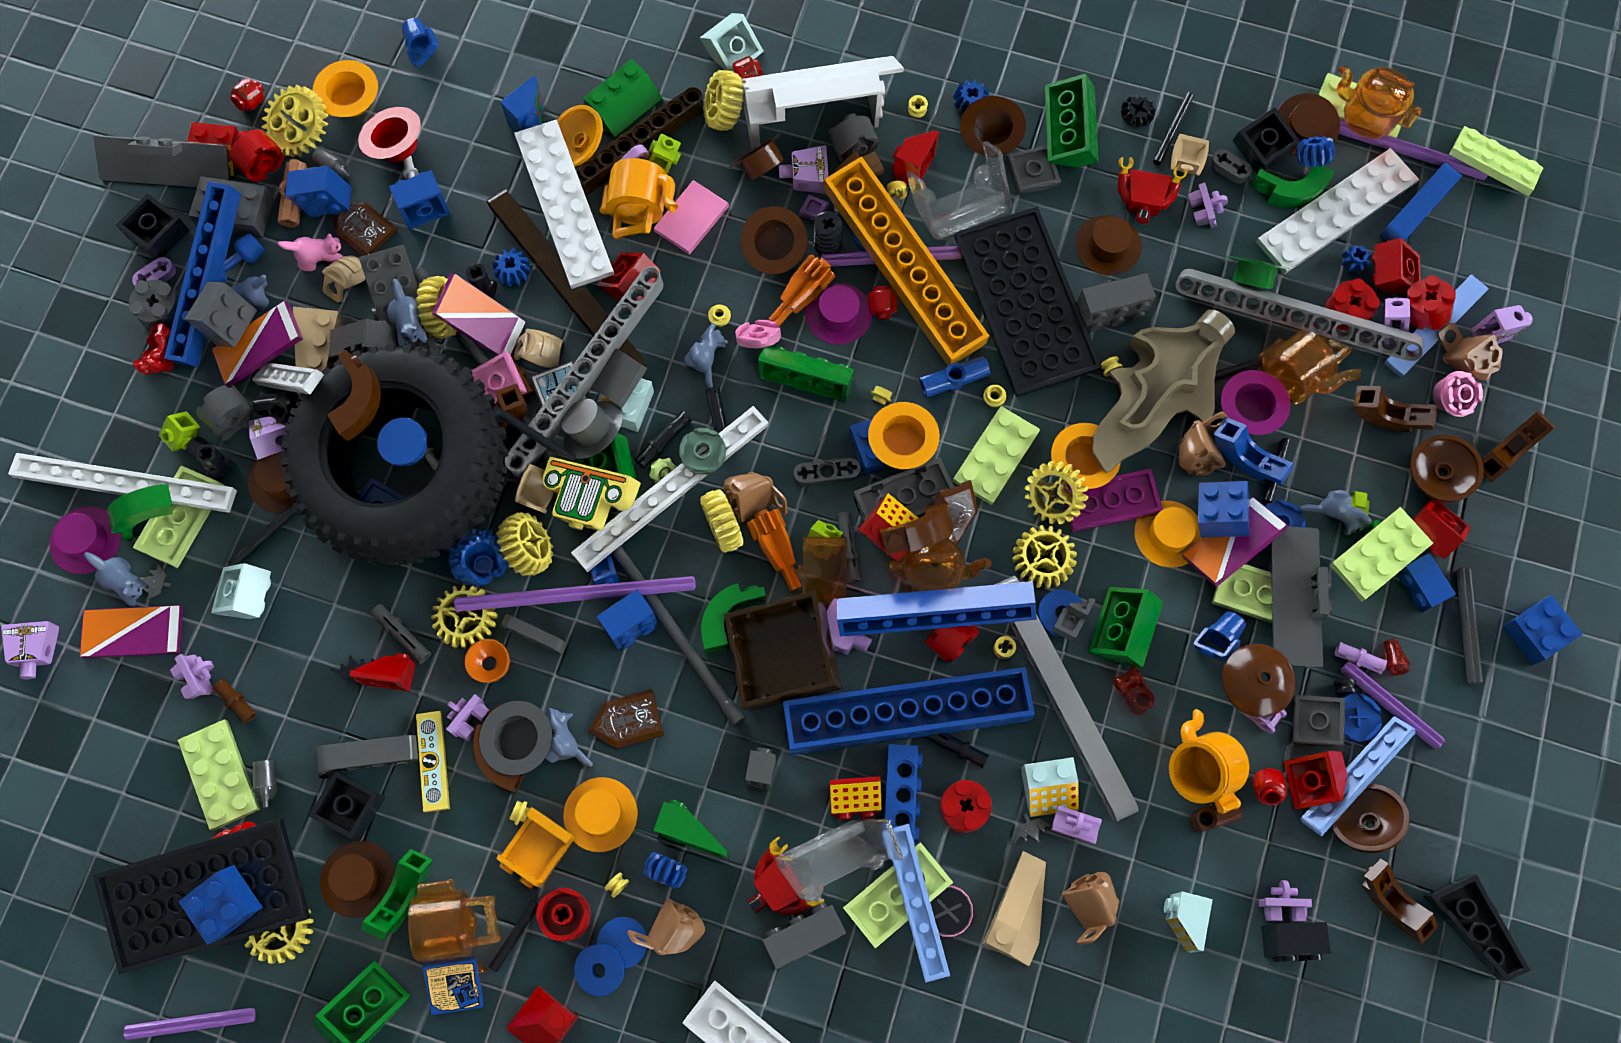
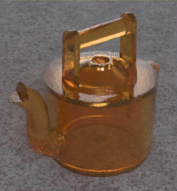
(1377, 102)
(1307, 364)
(919, 574)
(445, 924)

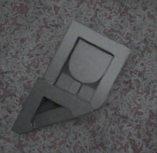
(1072, 619)

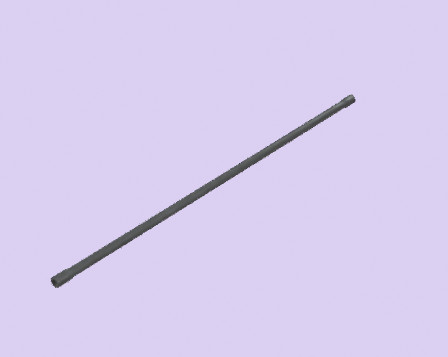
(727, 705)

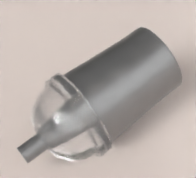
(325, 158)
(264, 781)

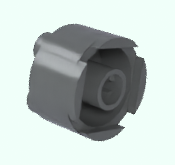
(853, 135)
(153, 303)
(225, 412)

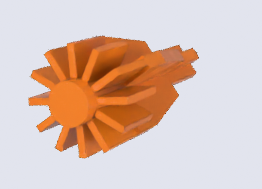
(803, 287)
(774, 542)

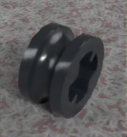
(1345, 687)

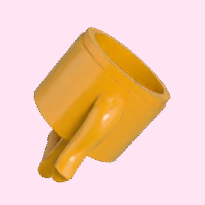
(637, 196)
(1208, 766)

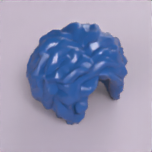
(477, 558)

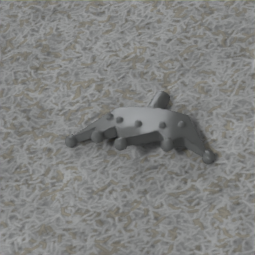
(155, 582)
(1031, 829)

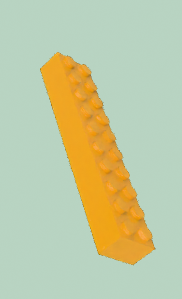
(905, 262)

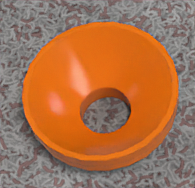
(479, 653)

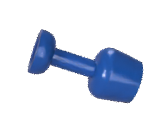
(246, 249)

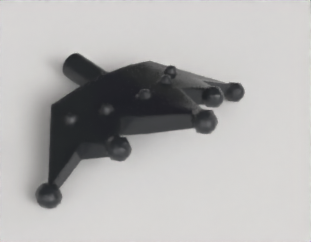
(344, 672)

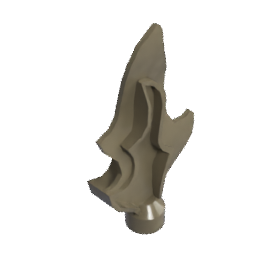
(1170, 378)

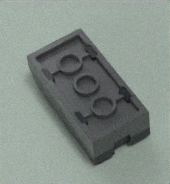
(911, 488)

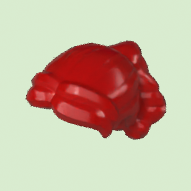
(153, 358)

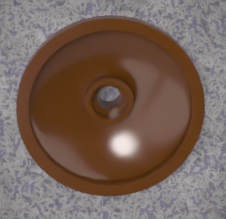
(1456, 459)
(1244, 684)
(1378, 807)

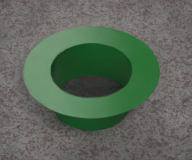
(1255, 272)

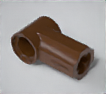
(1213, 817)

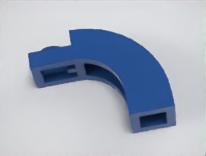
(1242, 452)

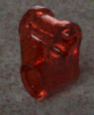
(1134, 688)

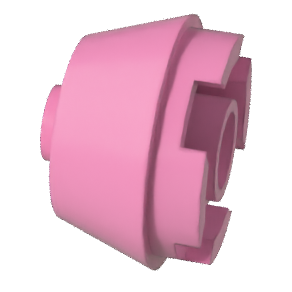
(1457, 394)

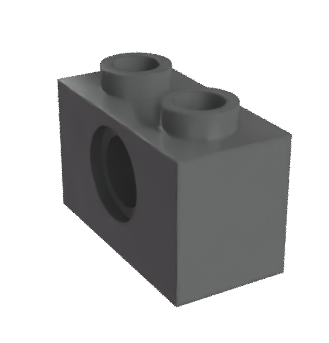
(761, 769)

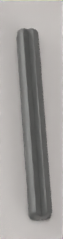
(1469, 626)

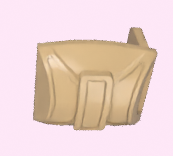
(1189, 154)
(344, 273)
(539, 348)
(532, 491)

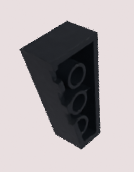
(1479, 925)

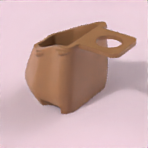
(1471, 355)
(1199, 450)
(751, 494)
(1093, 903)
(673, 930)

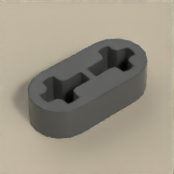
(1230, 166)

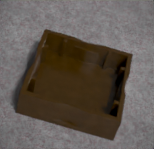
(782, 651)

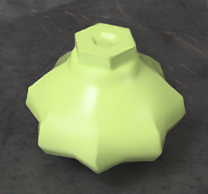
(661, 468)

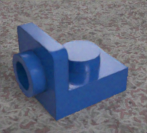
(605, 572)

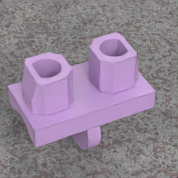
(1202, 197)
(195, 673)
(462, 716)
(1076, 824)
(1274, 906)

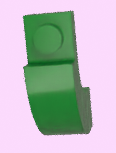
(1293, 193)
(137, 507)
(725, 602)
(395, 905)

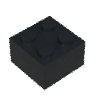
(1266, 140)
(152, 227)
(346, 806)
(1291, 940)

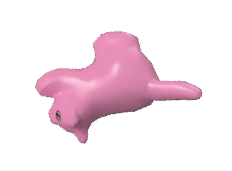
(310, 251)

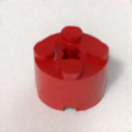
(256, 154)
(1354, 299)
(1431, 303)
(948, 641)
(978, 801)
(550, 921)

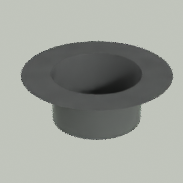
(590, 427)
(515, 737)

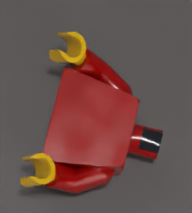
(1146, 191)
(774, 888)

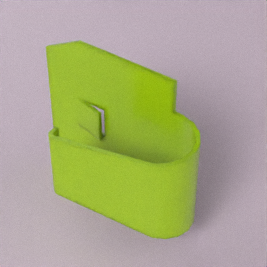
(1360, 501)

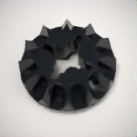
(1142, 118)

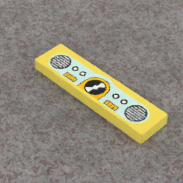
(432, 761)

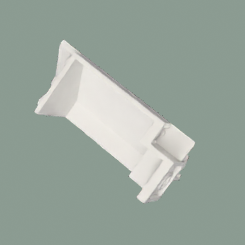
(771, 94)

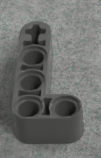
(365, 754)

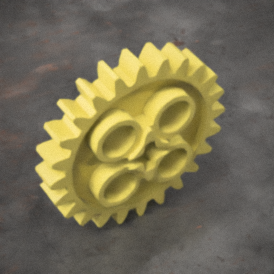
(305, 109)

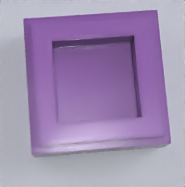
(812, 207)

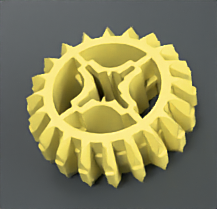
(723, 100)
(428, 295)
(1038, 486)
(721, 521)
(525, 544)
(1038, 549)
(461, 626)
(293, 942)

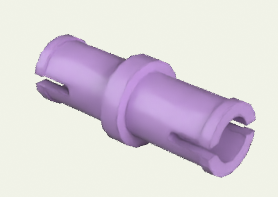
(1360, 657)

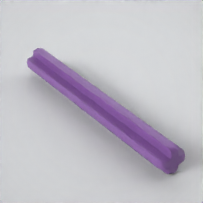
(1392, 705)
(189, 1023)

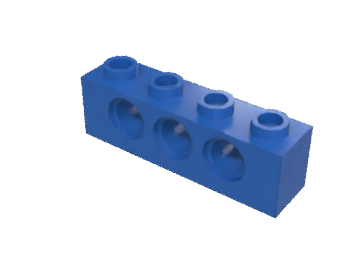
(903, 756)

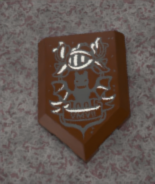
(363, 228)
(961, 505)
(628, 720)

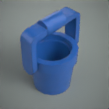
(418, 41)
(1223, 634)

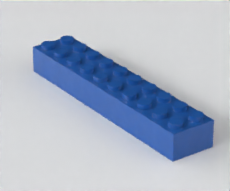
(908, 711)

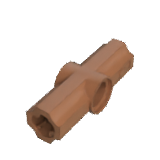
(289, 212)

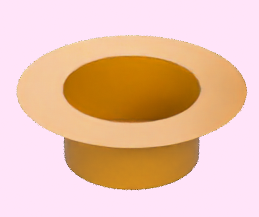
(346, 88)
(903, 435)
(1075, 447)
(1168, 534)
(600, 814)

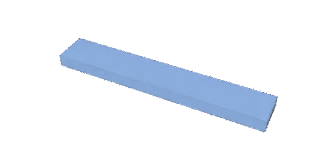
(1466, 296)
(1361, 773)
(919, 908)

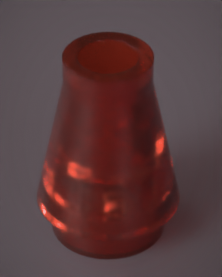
(1396, 659)

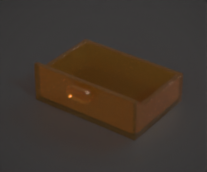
(824, 566)

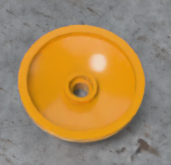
(581, 131)

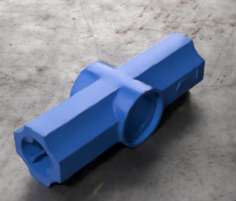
(967, 371)

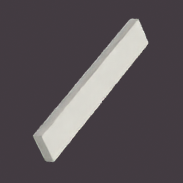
(288, 378)

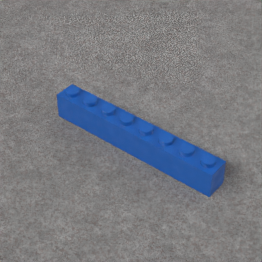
(204, 265)
(936, 609)

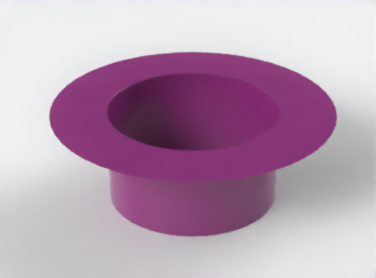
(839, 314)
(1256, 401)
(82, 532)

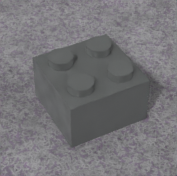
(220, 314)

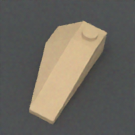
(1018, 916)

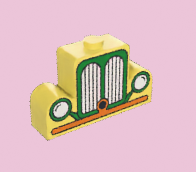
(587, 492)

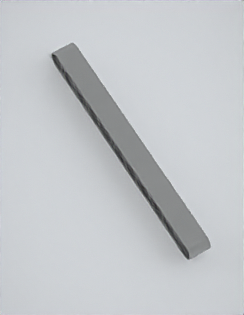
(1307, 322)
(587, 360)
(1074, 716)

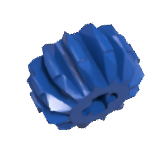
(967, 94)
(1315, 151)
(509, 275)
(665, 870)

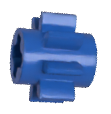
(1356, 259)

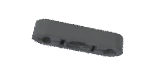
(809, 467)
(533, 634)

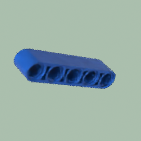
(1422, 204)

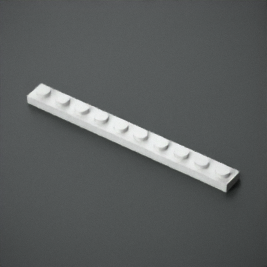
(119, 481)
(663, 494)

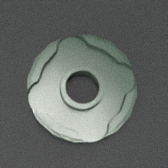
(709, 462)

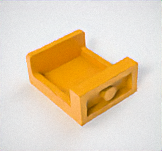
(535, 849)

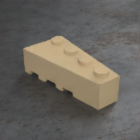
(315, 329)

